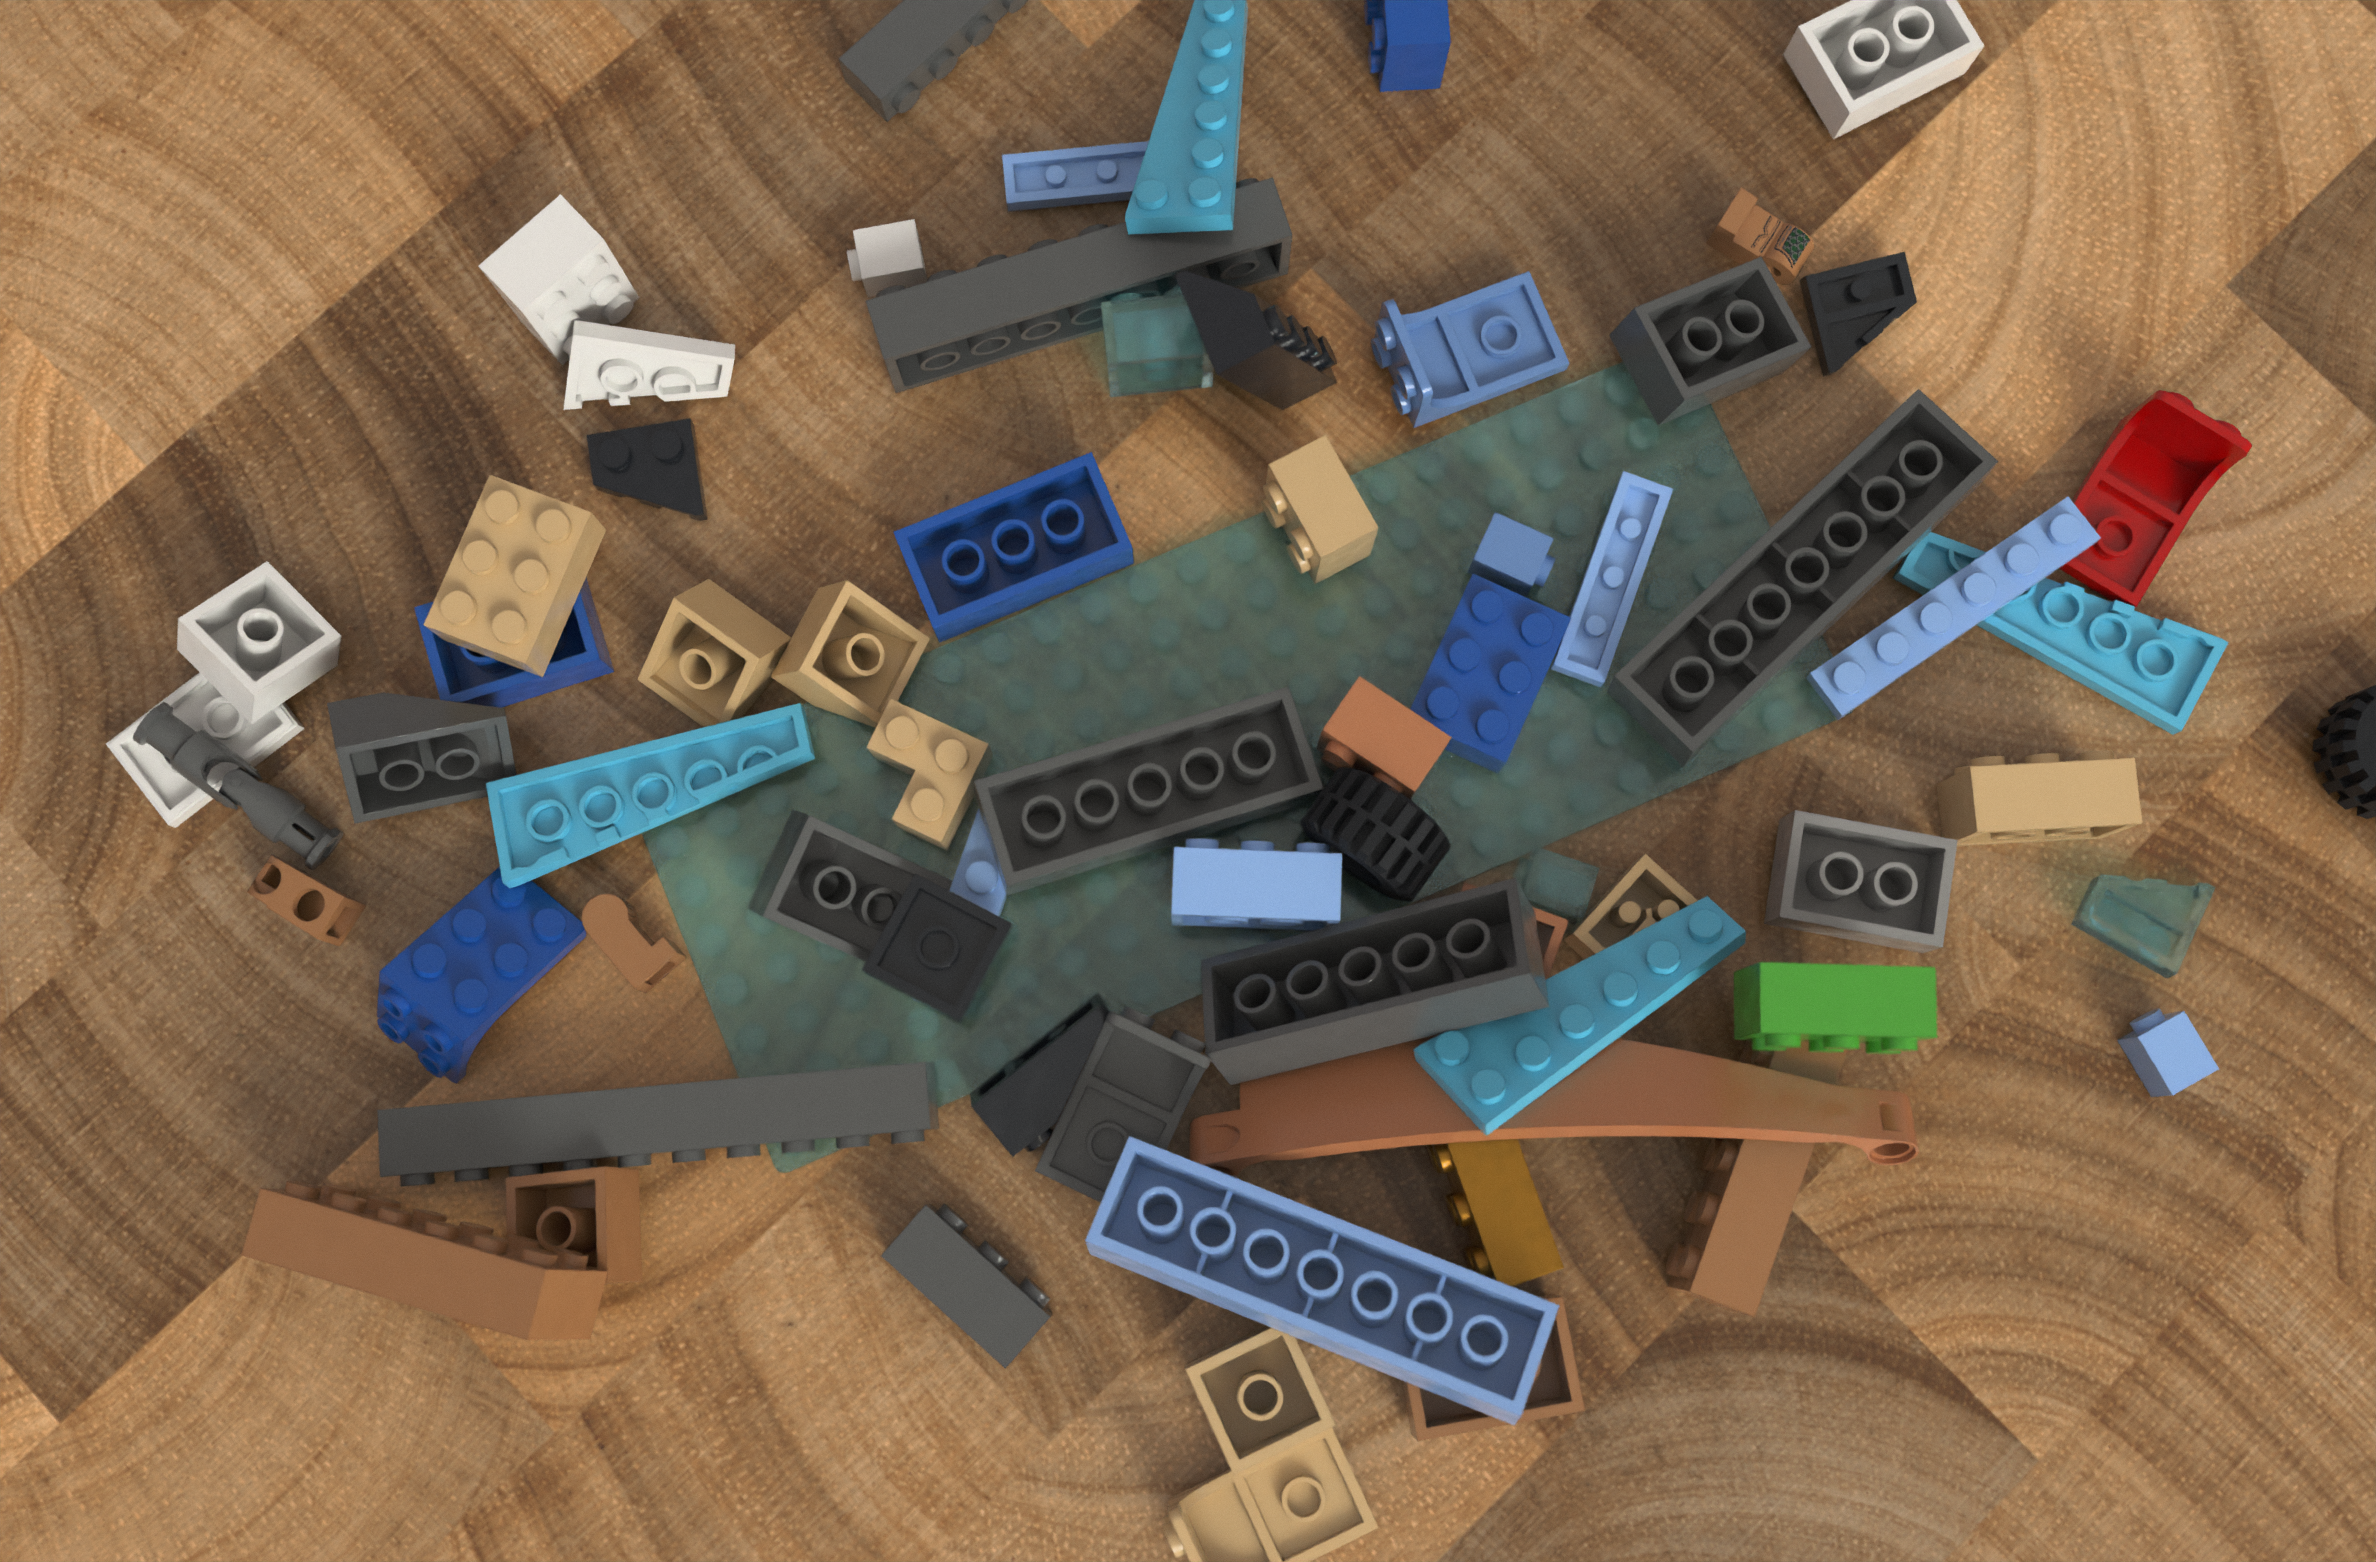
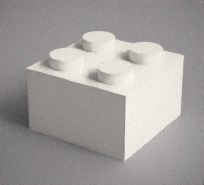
(258, 642)

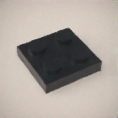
(937, 948)

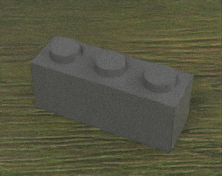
(969, 1282)

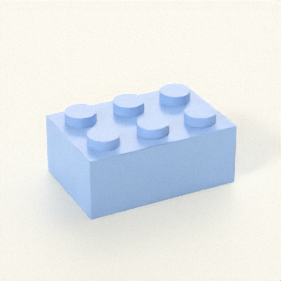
(1256, 886)

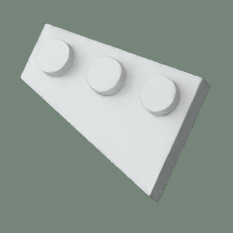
(635, 363)

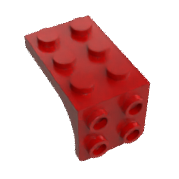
(2147, 489)

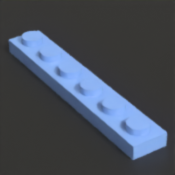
(1952, 608)

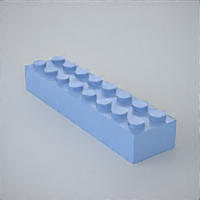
(1322, 1280)

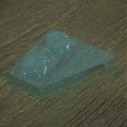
(2144, 918)

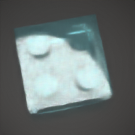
(1153, 345)

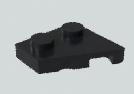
(1855, 305)
(651, 465)

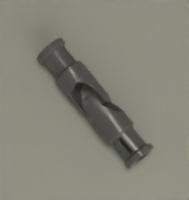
(269, 808)

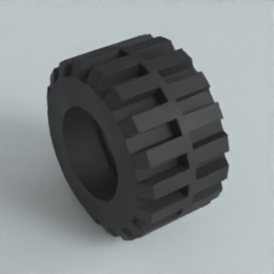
(2350, 751)
(1378, 832)

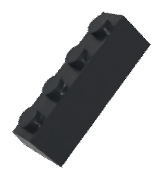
(1257, 343)

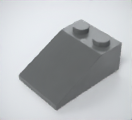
(417, 752)
(833, 885)

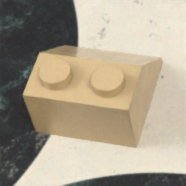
(850, 654)
(712, 655)

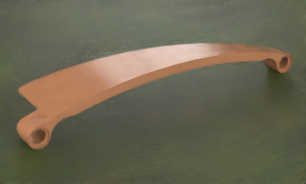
(1622, 1091)

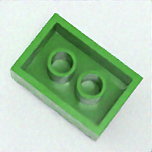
(1835, 1007)

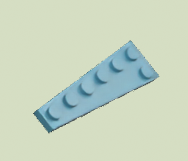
(1194, 144)
(2105, 645)
(606, 798)
(1513, 1060)

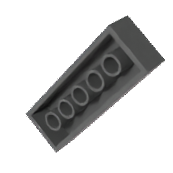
(1147, 790)
(1373, 982)

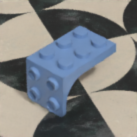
(1467, 349)

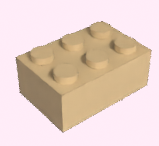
(515, 575)
(2039, 799)

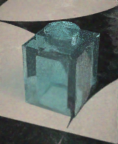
(1556, 883)

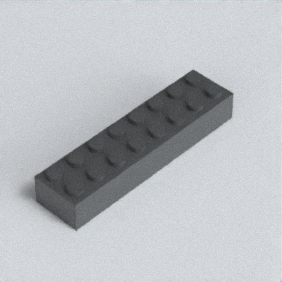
(1058, 288)
(1800, 577)

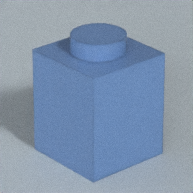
(1513, 555)

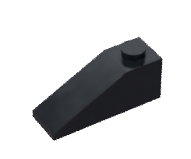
(1034, 1087)

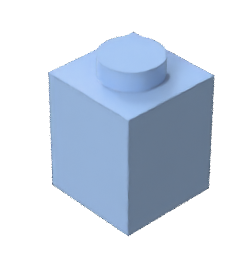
(2166, 1052)

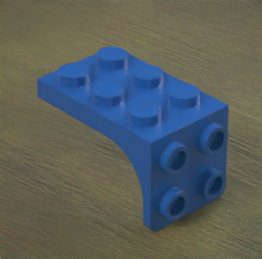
(471, 970)

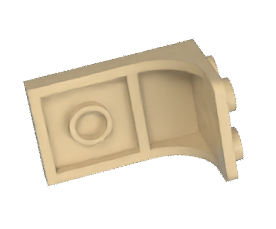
(1273, 1511)

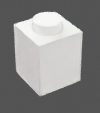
(887, 257)

